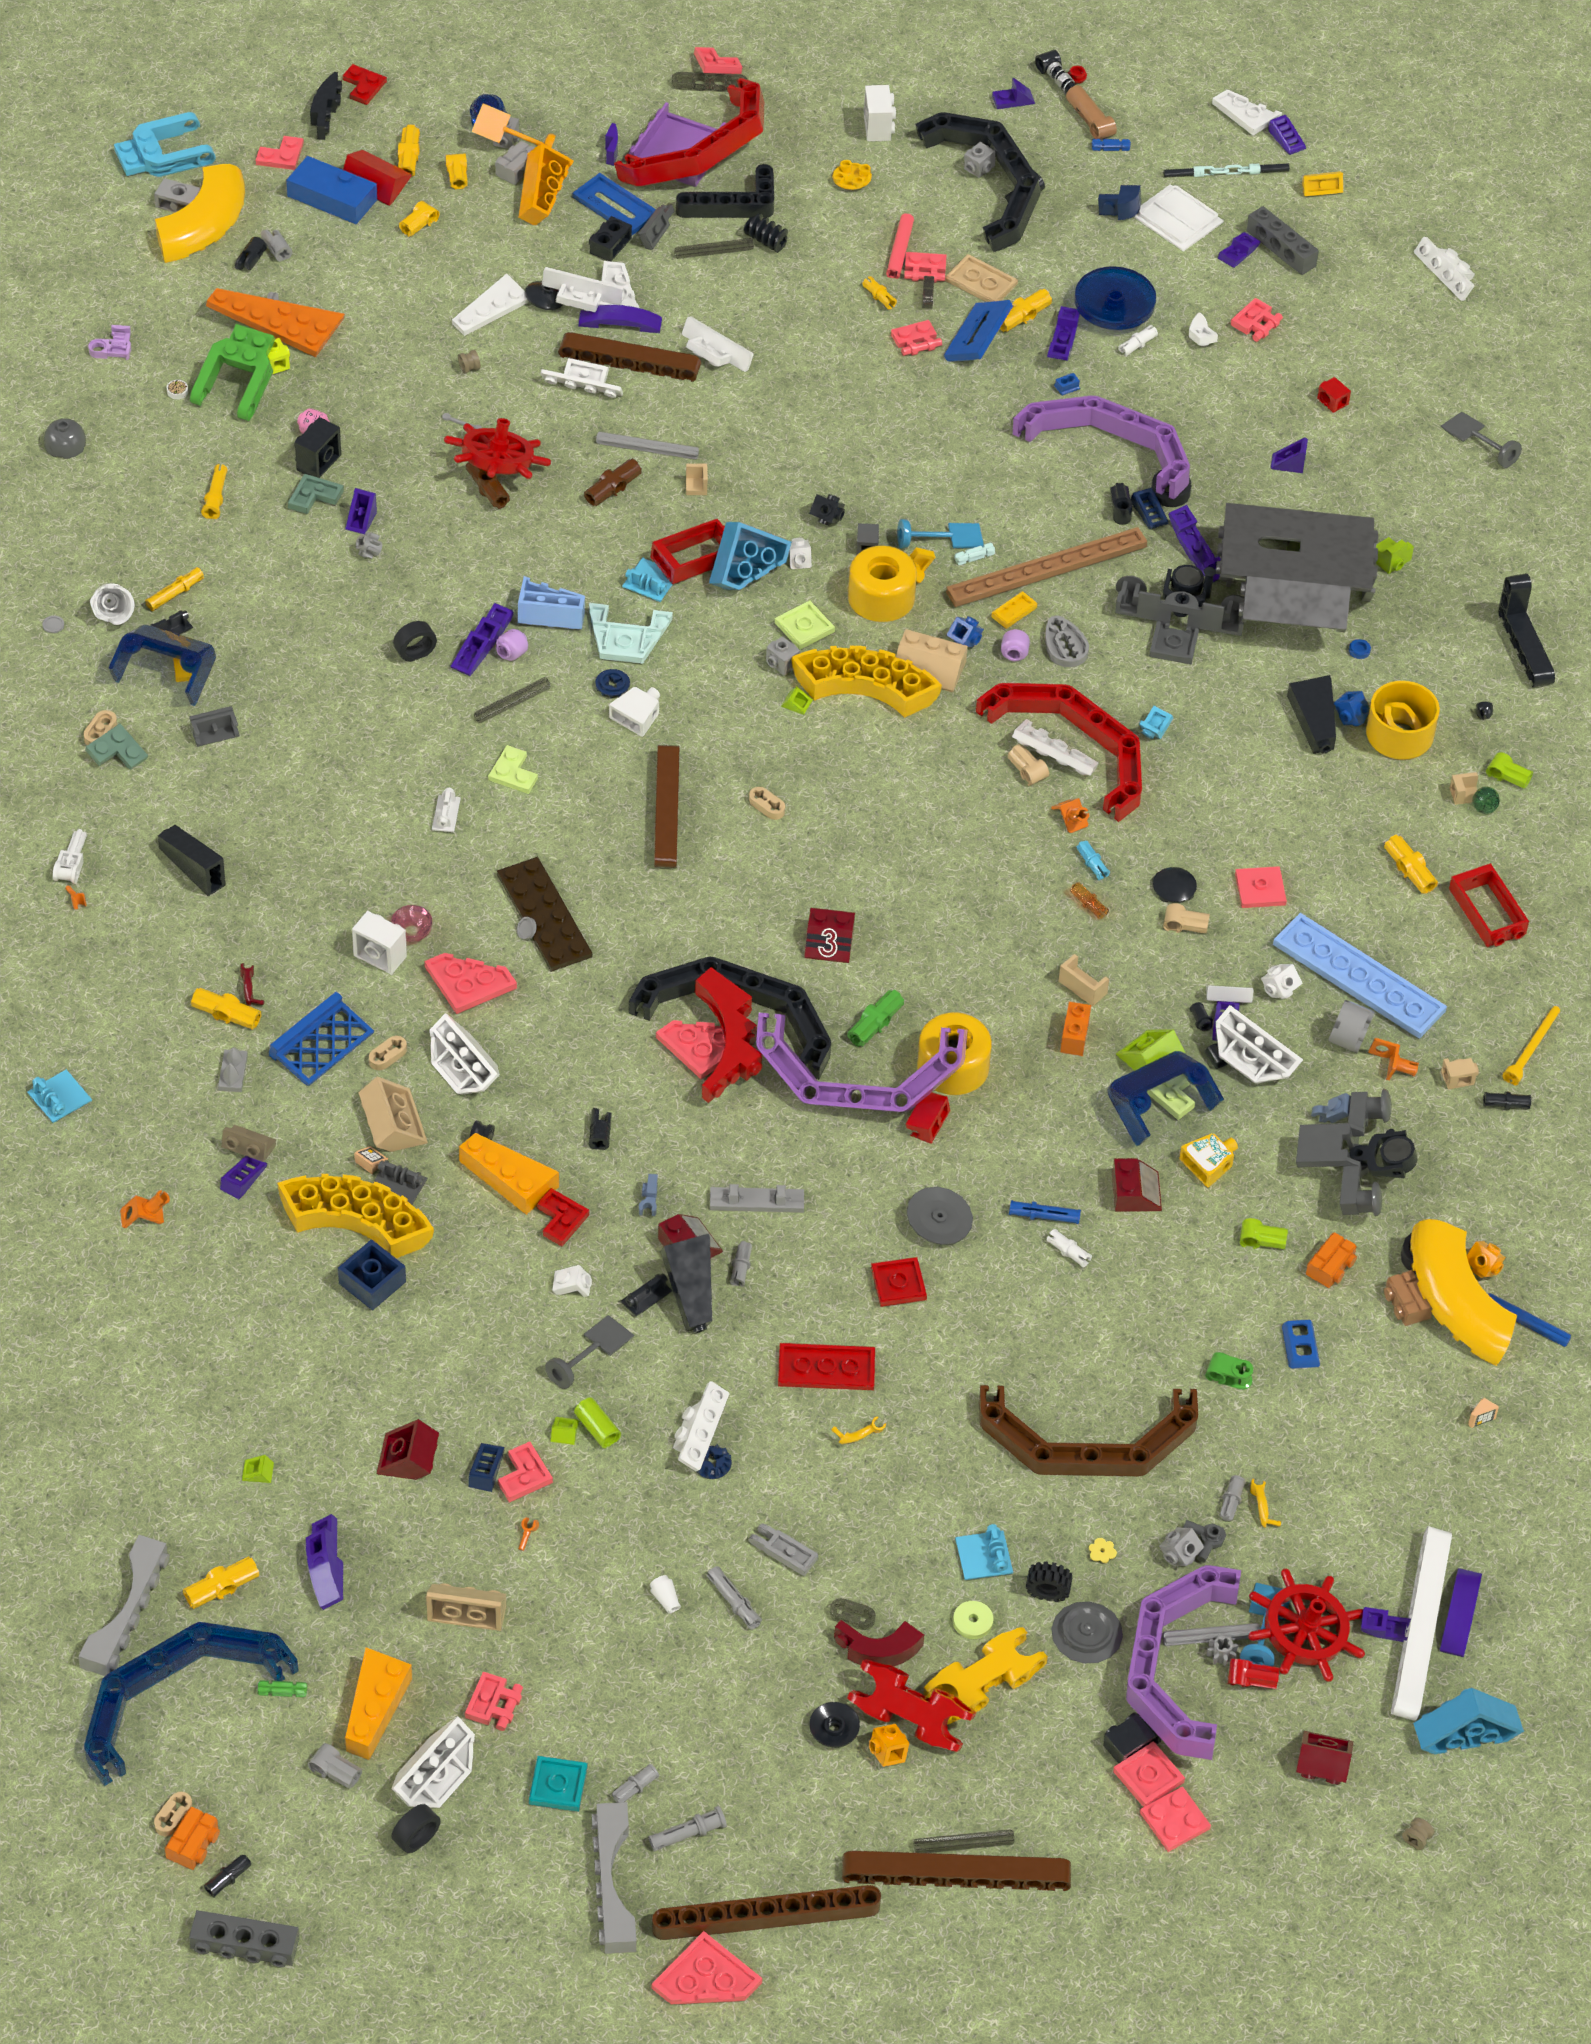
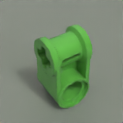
(1229, 1370)

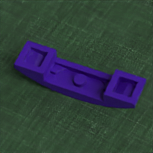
(622, 316)
(1064, 333)
(1192, 541)
(1460, 1612)

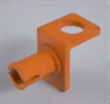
(1073, 814)
(1395, 1062)
(145, 1209)

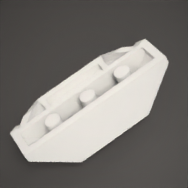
(1253, 1049)
(460, 1058)
(437, 1766)

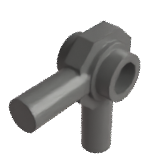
(1210, 1535)

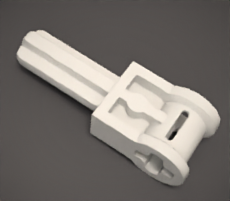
(70, 861)

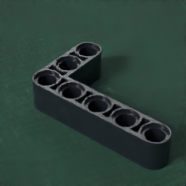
(731, 203)
(1523, 636)

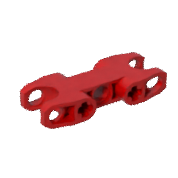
(927, 1712)

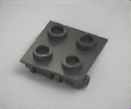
(400, 1180)

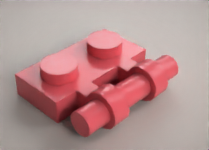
(925, 264)
(1252, 315)
(913, 334)
(486, 1698)

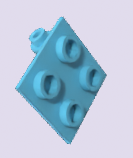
(647, 580)
(58, 1095)
(984, 1554)

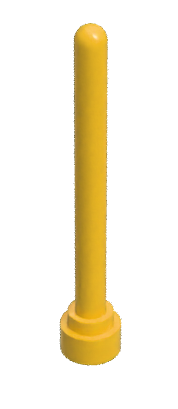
(1515, 1071)

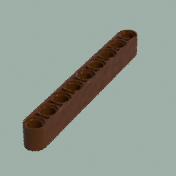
(956, 1869)
(776, 1904)

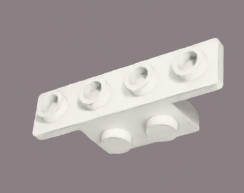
(1446, 267)
(580, 290)
(714, 346)
(584, 375)
(699, 1426)

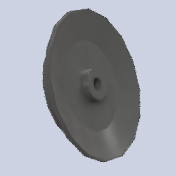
(939, 1215)
(1087, 1632)

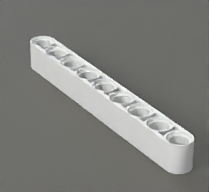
(1423, 1616)

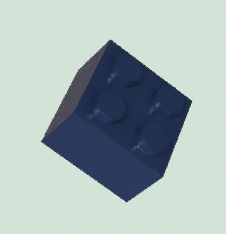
(372, 1274)

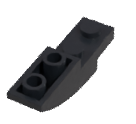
(325, 104)

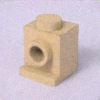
(1459, 1072)

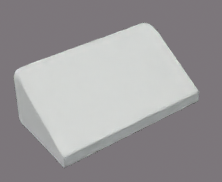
(1229, 994)

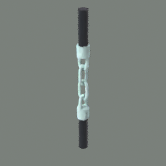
(1198, 171)

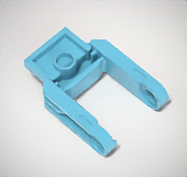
(145, 153)

